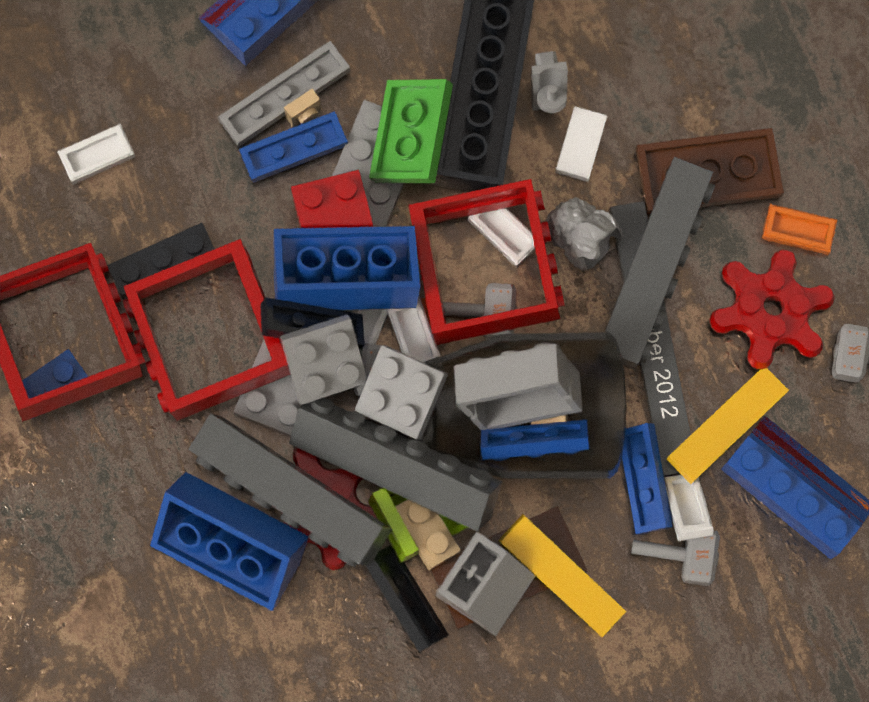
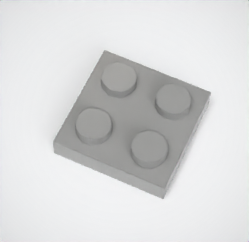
(324, 359)
(401, 392)

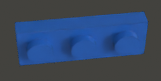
(293, 147)
(534, 440)
(645, 480)

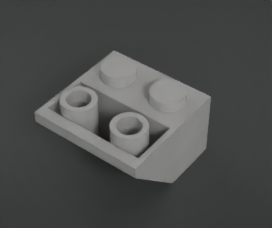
(485, 584)

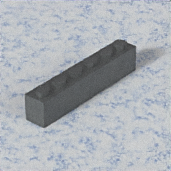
(656, 259)
(396, 462)
(290, 490)

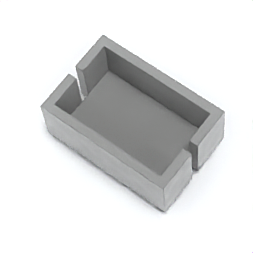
(518, 387)

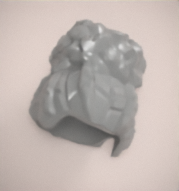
(582, 232)

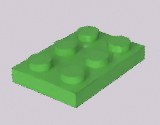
(411, 131)

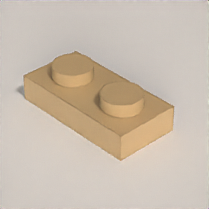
(429, 534)

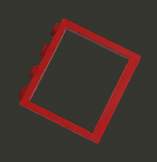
(471, 204)
(49, 271)
(156, 367)

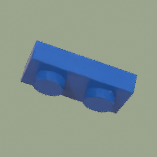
(54, 374)

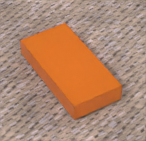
(799, 229)

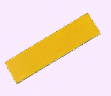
(727, 425)
(562, 575)

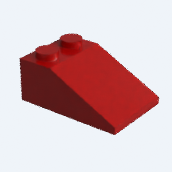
(332, 202)

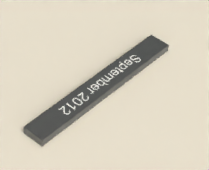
(660, 371)

